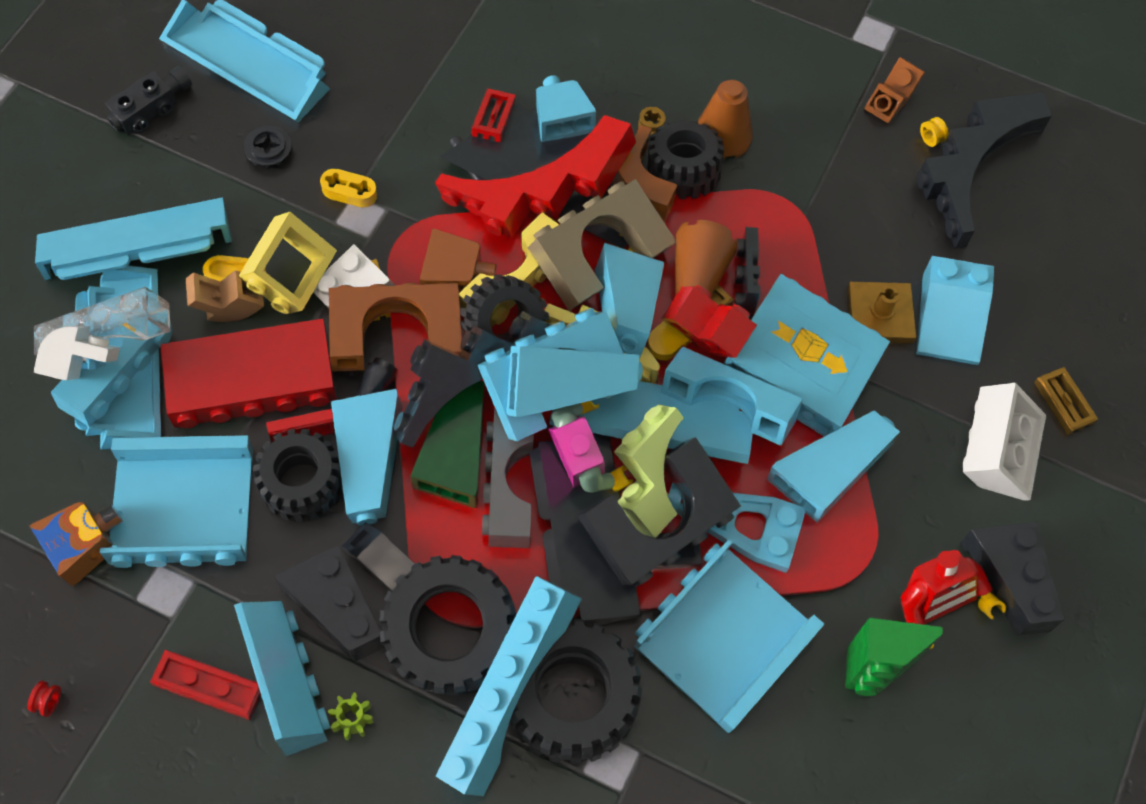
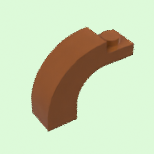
(659, 191)

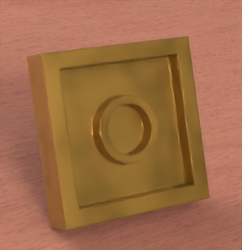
(884, 309)

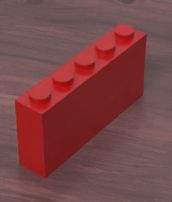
(247, 373)

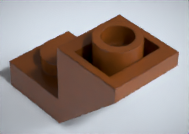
(895, 91)

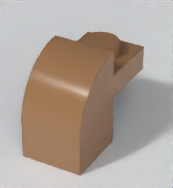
(223, 299)

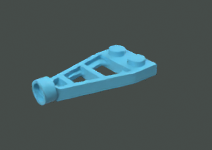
(779, 533)

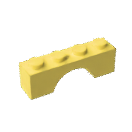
(528, 272)

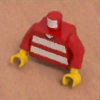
(946, 586)

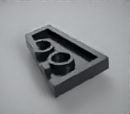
(748, 272)

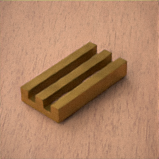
(1061, 402)

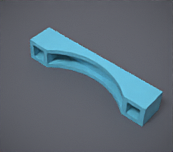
(481, 736)

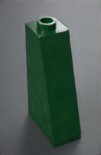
(452, 449)

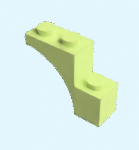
(644, 456)

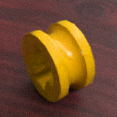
(934, 131)

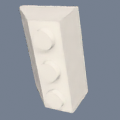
(1004, 441)

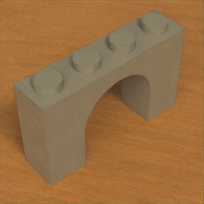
(560, 250)

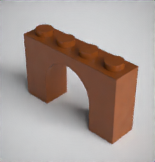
(357, 307)

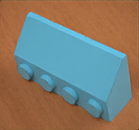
(282, 675)

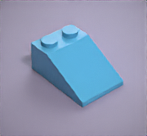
(954, 309)

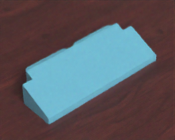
(239, 51)
(142, 236)
(138, 408)
(715, 423)

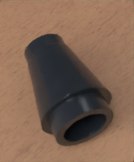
(377, 377)

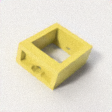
(307, 242)

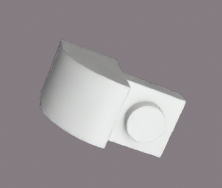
(64, 350)

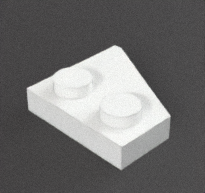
(350, 269)

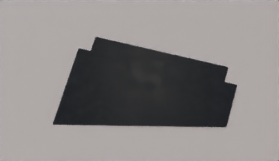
(522, 153)

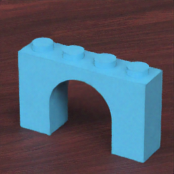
(588, 333)

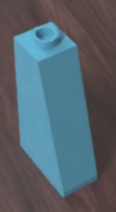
(629, 294)
(560, 378)
(366, 452)
(830, 466)

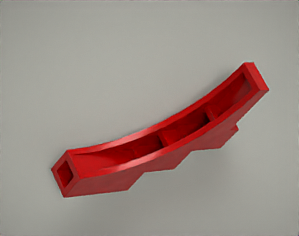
(584, 169)

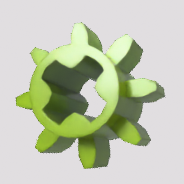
(356, 708)

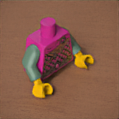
(580, 451)

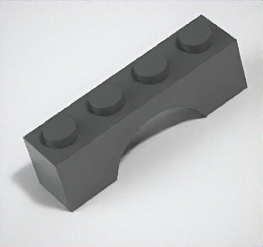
(509, 515)

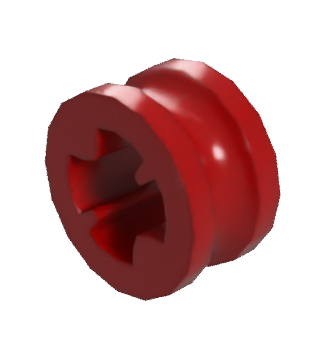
(44, 698)

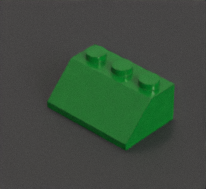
(885, 652)

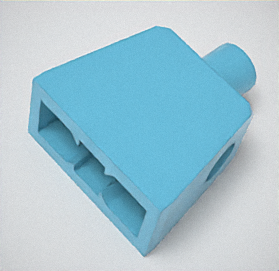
(563, 110)

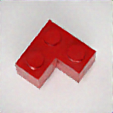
(712, 327)

